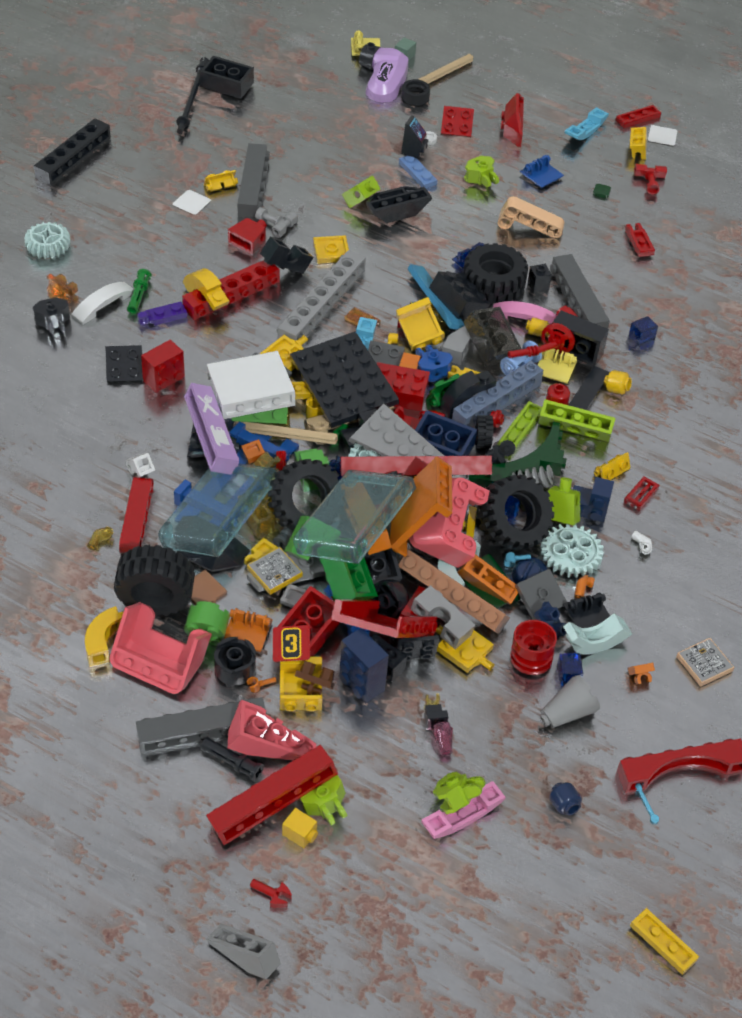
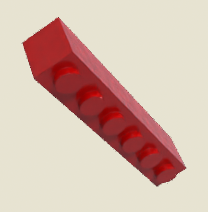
(272, 794)

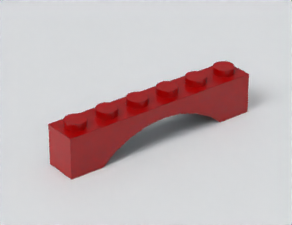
(720, 756)

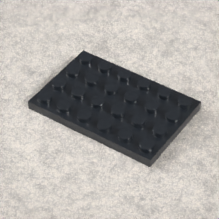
(343, 378)

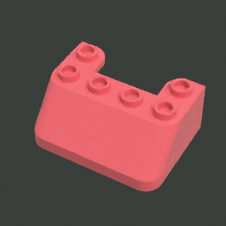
(443, 535)
(154, 655)

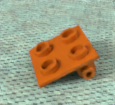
(249, 627)

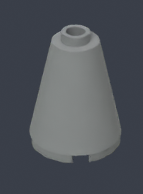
(570, 703)

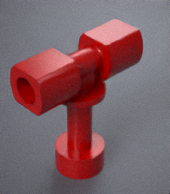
(651, 174)

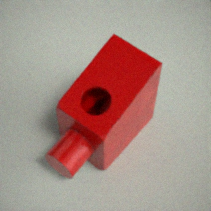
(248, 235)

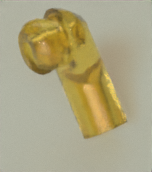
(98, 536)

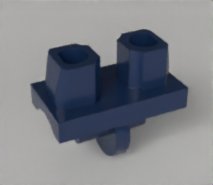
(551, 616)

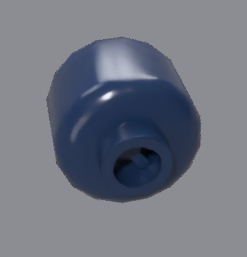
(565, 798)

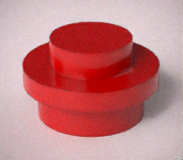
(498, 418)

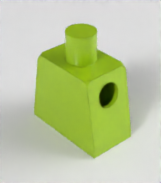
(365, 188)
(565, 502)

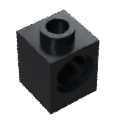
(539, 277)

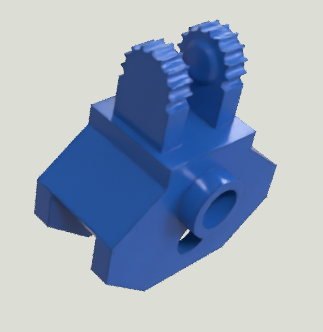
(434, 362)

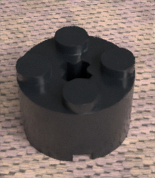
(234, 661)

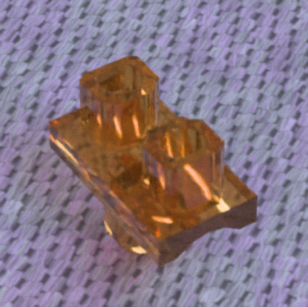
(58, 287)

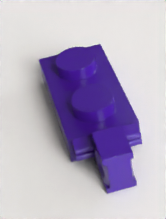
(162, 314)

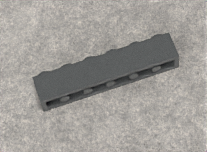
(253, 180)
(578, 290)
(187, 727)

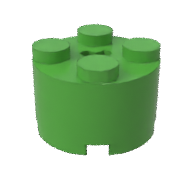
(209, 618)

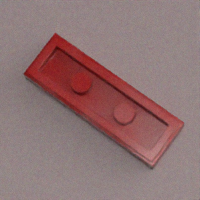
(638, 116)

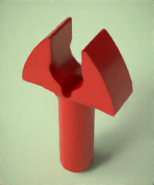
(273, 893)

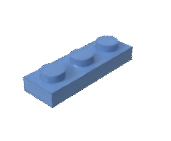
(418, 171)

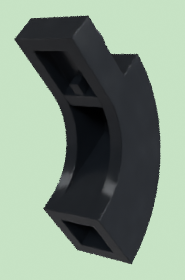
(465, 388)

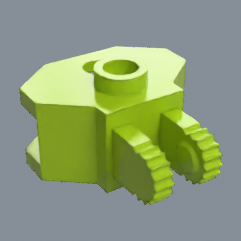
(481, 172)
(457, 791)
(326, 800)

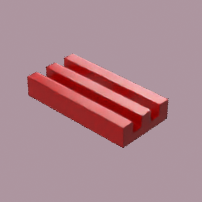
(634, 502)

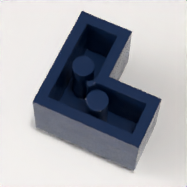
(595, 501)

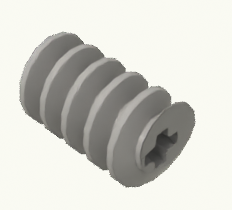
(546, 478)

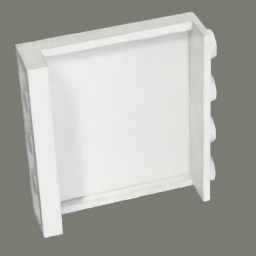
(251, 384)

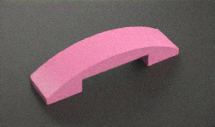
(525, 311)
(441, 825)

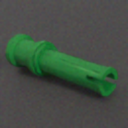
(140, 286)

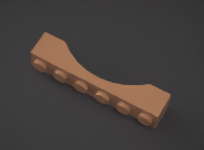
(454, 592)

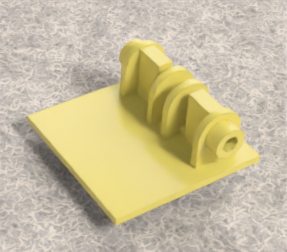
(358, 42)
(557, 366)

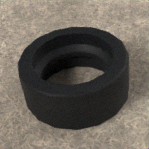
(413, 98)

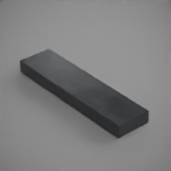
(589, 389)

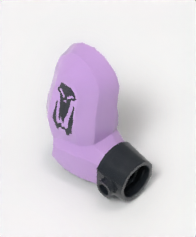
(389, 70)

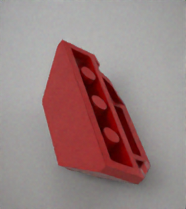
(513, 120)

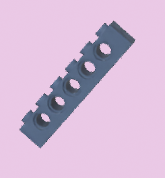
(502, 395)

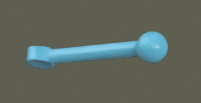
(654, 818)

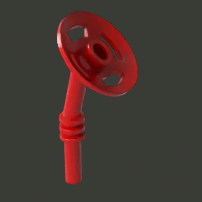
(555, 341)

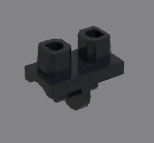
(501, 451)

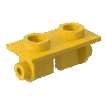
(214, 181)
(613, 467)

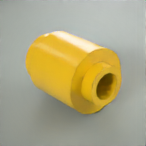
(536, 326)

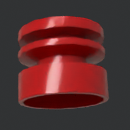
(533, 647)

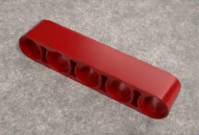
(136, 514)

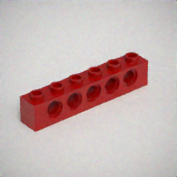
(235, 286)

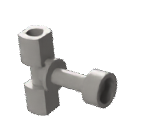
(280, 222)

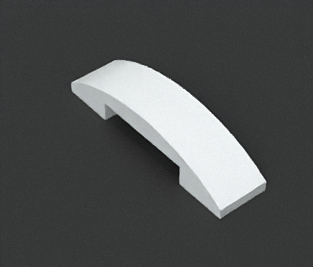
(87, 308)

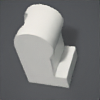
(140, 464)

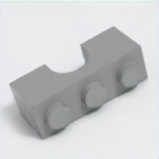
(457, 626)

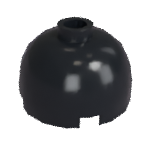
(392, 597)

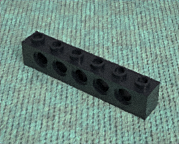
(72, 151)

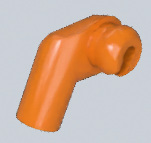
(581, 585)

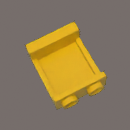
(420, 324)
(291, 694)

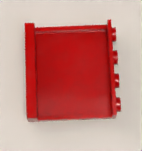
(364, 614)

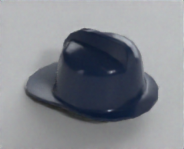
(527, 569)

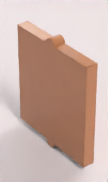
(206, 588)

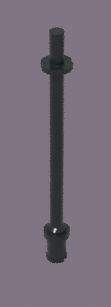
(183, 121)

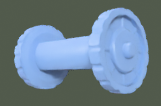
(509, 365)

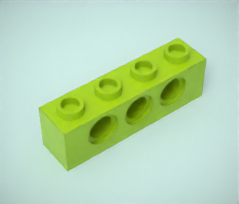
(577, 420)

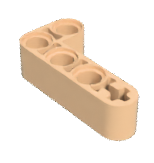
(531, 216)

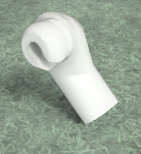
(644, 542)

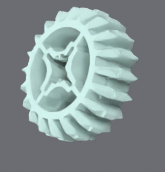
(47, 240)

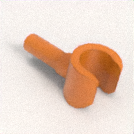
(255, 688)

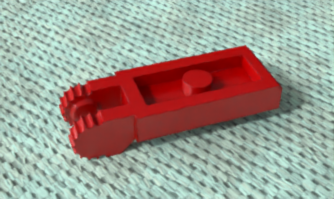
(640, 240)

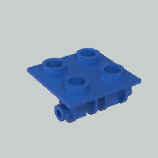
(541, 171)

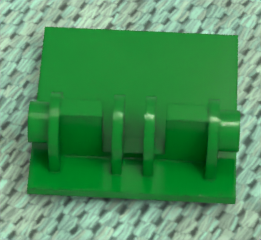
(438, 391)

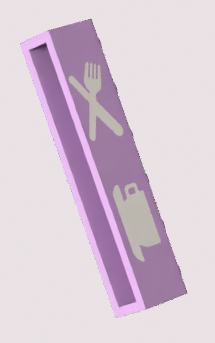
(211, 429)

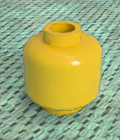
(618, 382)

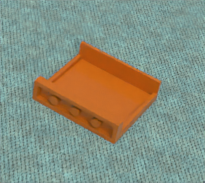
(431, 495)

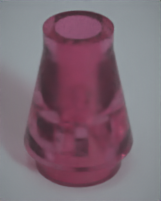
(444, 737)

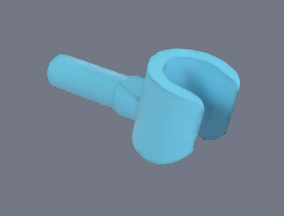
(510, 560)

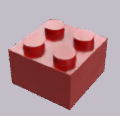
(163, 365)

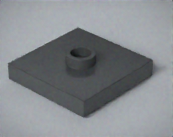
(538, 590)

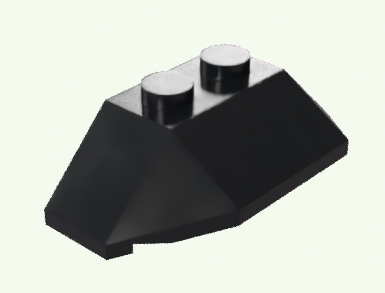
(398, 203)
(231, 557)

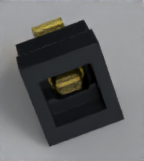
(434, 713)

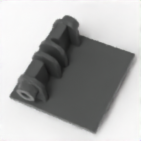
(386, 353)

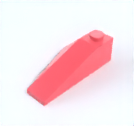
(262, 736)

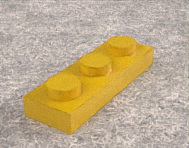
(664, 941)

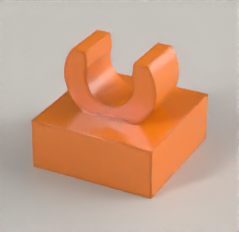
(253, 451)
(641, 670)

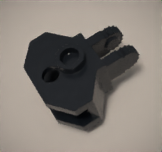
(51, 313)

